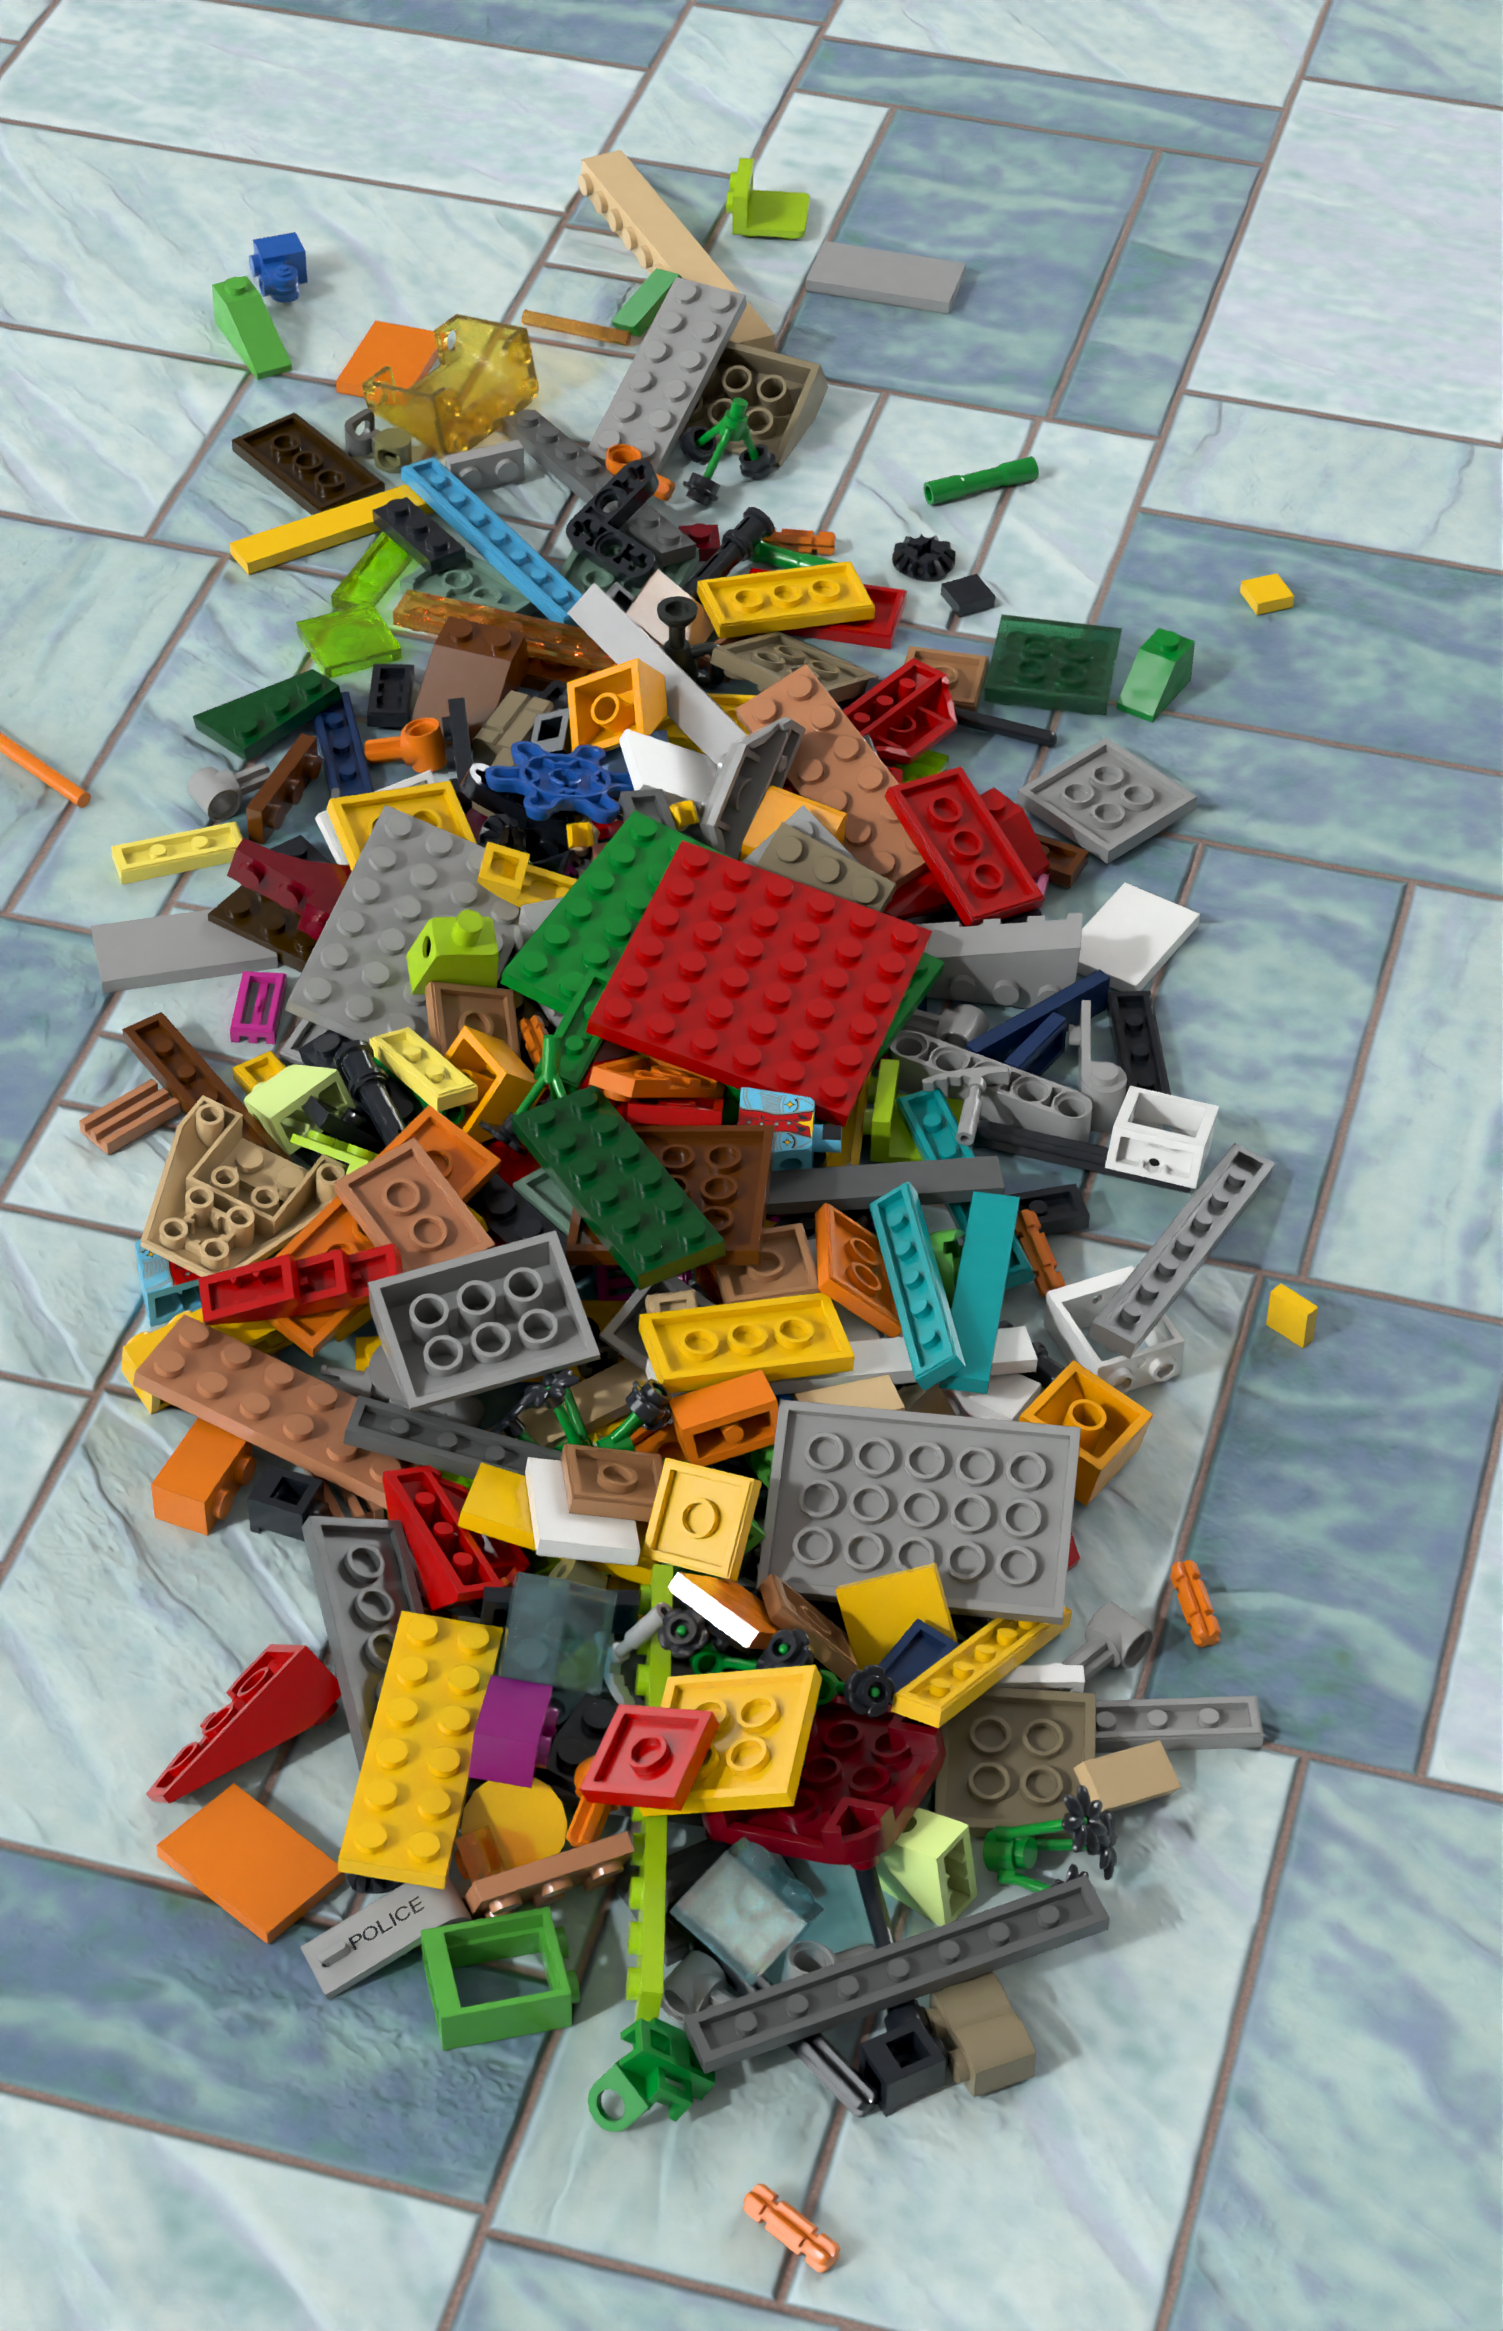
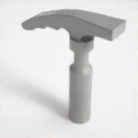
(977, 1080)
(620, 1651)

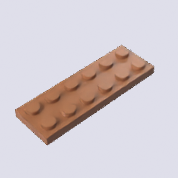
(839, 771)
(264, 1404)

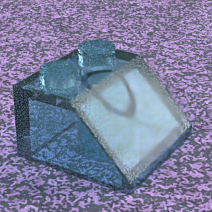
(557, 1633)
(747, 1910)

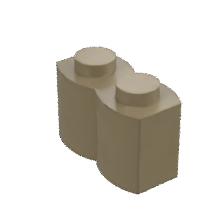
(982, 2035)

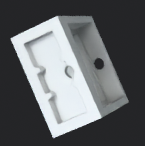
(1140, 1137)
(1074, 1308)

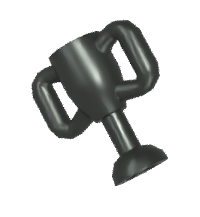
(677, 614)

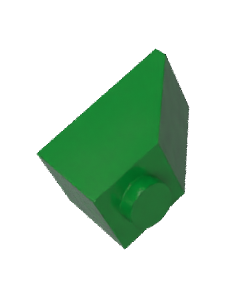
(1157, 675)

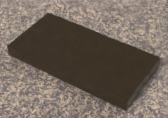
(306, 464)

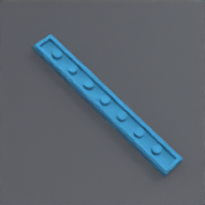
(493, 539)

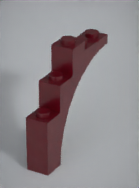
(301, 884)

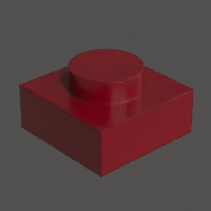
(705, 537)

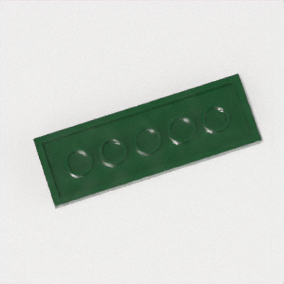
(618, 1187)

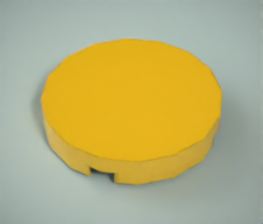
(522, 1820)

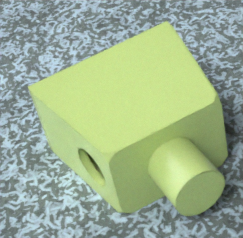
(281, 1099)
(931, 1867)

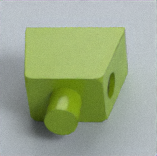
(454, 952)

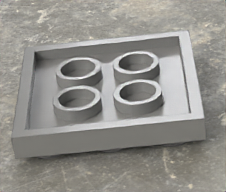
(1106, 800)

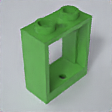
(489, 1941)

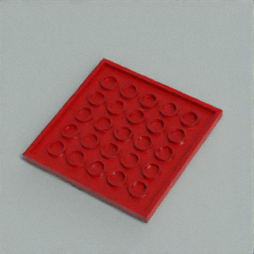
(760, 981)

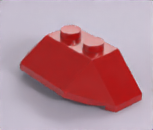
(905, 713)
(446, 1559)

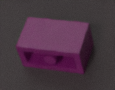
(513, 1732)

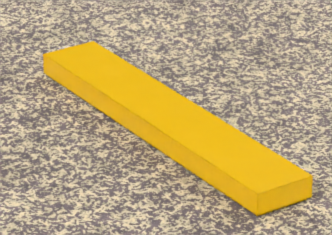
(316, 531)
(973, 1668)

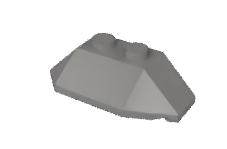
(743, 780)

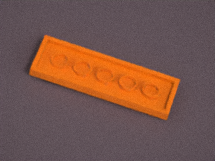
(459, 1159)

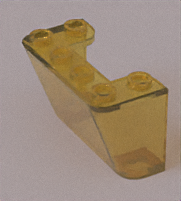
(465, 397)

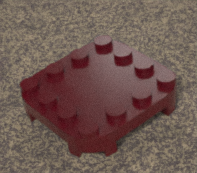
(852, 1796)

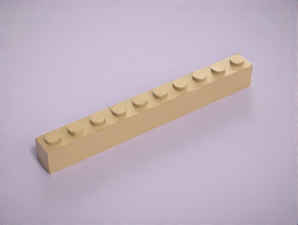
(658, 235)

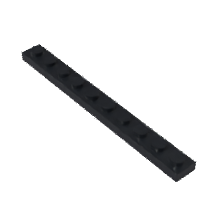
(501, 1207)

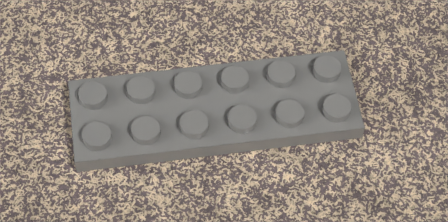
(669, 371)

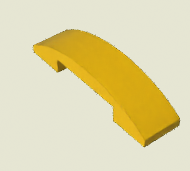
(515, 881)

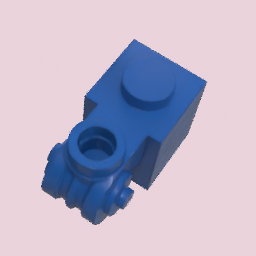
(279, 266)

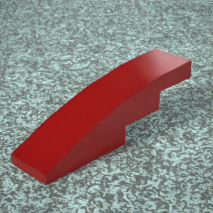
(295, 1287)

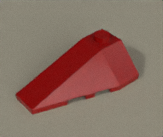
(924, 893)
(270, 1703)

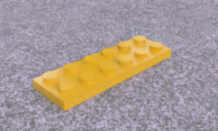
(420, 1751)

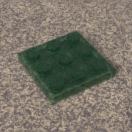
(1053, 665)

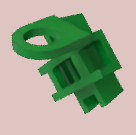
(640, 2075)

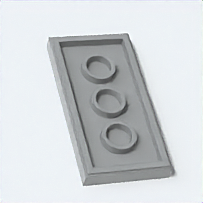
(886, 277)
(172, 951)

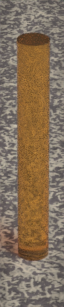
(576, 327)

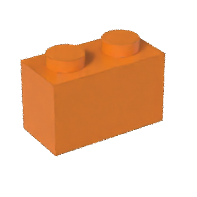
(725, 1419)
(202, 1478)

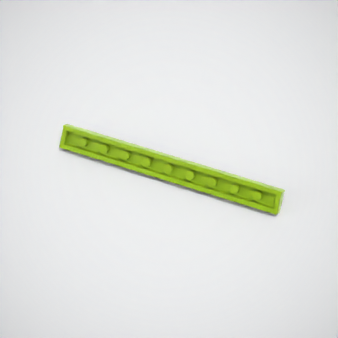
(648, 1890)

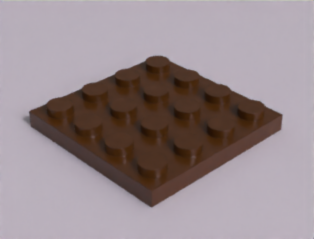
(723, 1174)

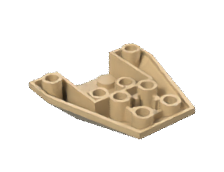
(229, 1198)

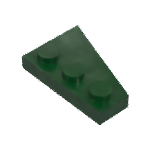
(268, 715)

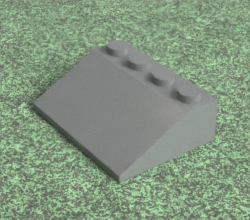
(481, 1321)

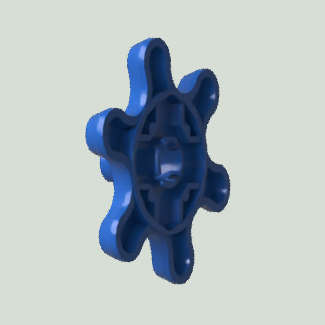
(544, 776)

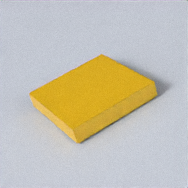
(701, 1519)
(886, 1606)

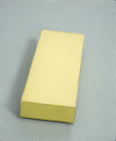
(176, 852)
(423, 1069)

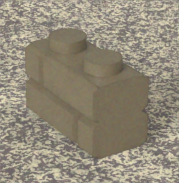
(508, 724)

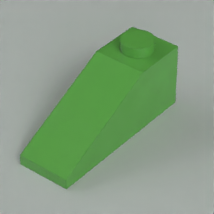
(249, 327)

